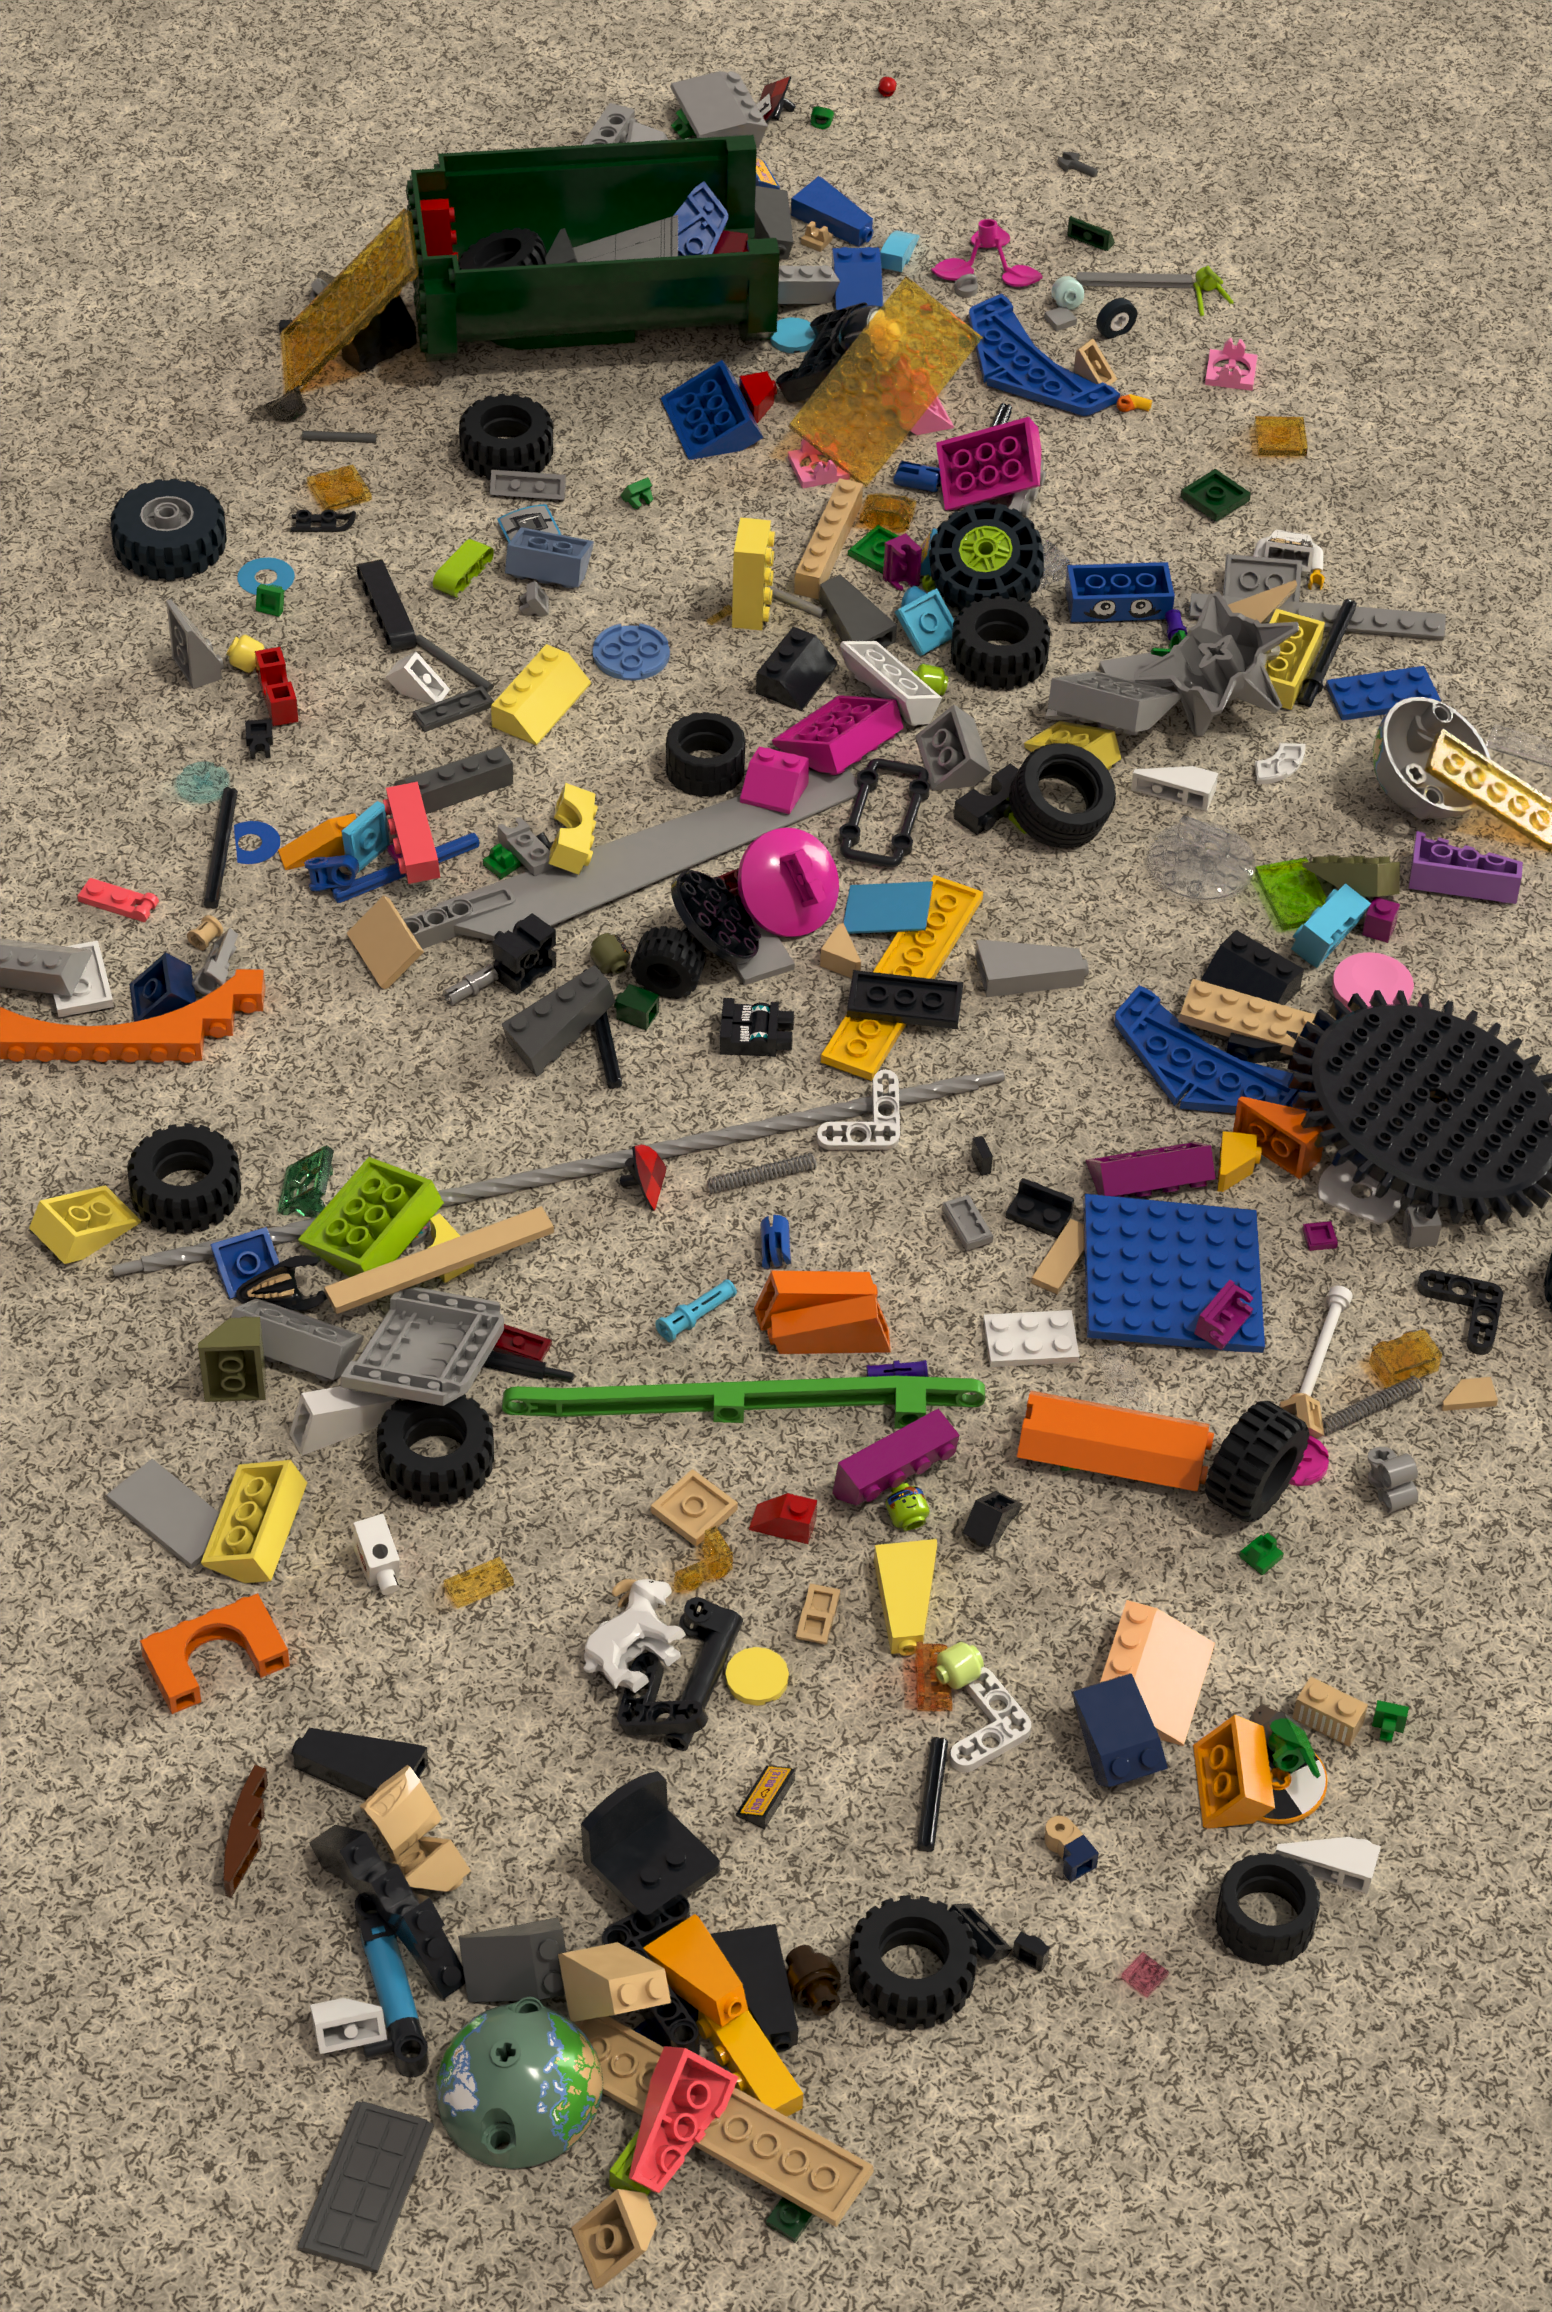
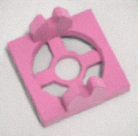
(1231, 379)
(822, 475)

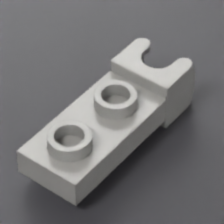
(525, 846)
(217, 963)

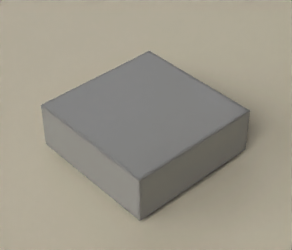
(1060, 318)

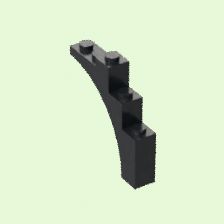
(382, 1884)

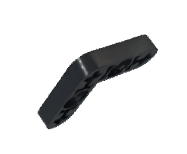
(1480, 1303)
(691, 1717)

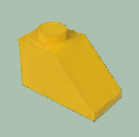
(1237, 1158)

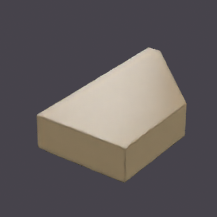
(1471, 1394)

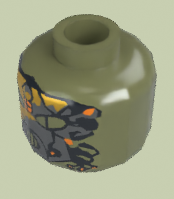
(609, 953)

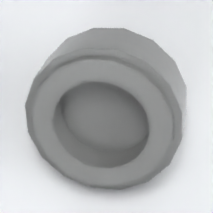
(318, 286)
(966, 286)

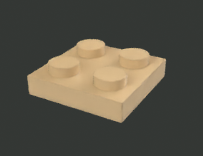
(694, 1507)

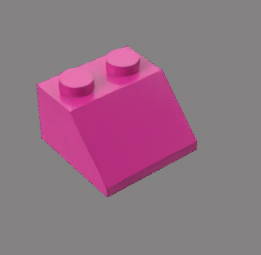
(775, 780)

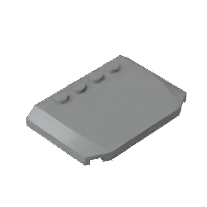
(427, 1347)

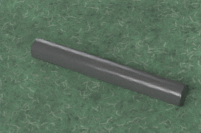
(339, 436)

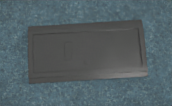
(366, 2186)

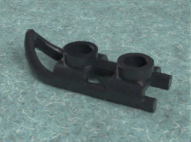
(326, 518)

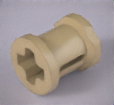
(205, 932)

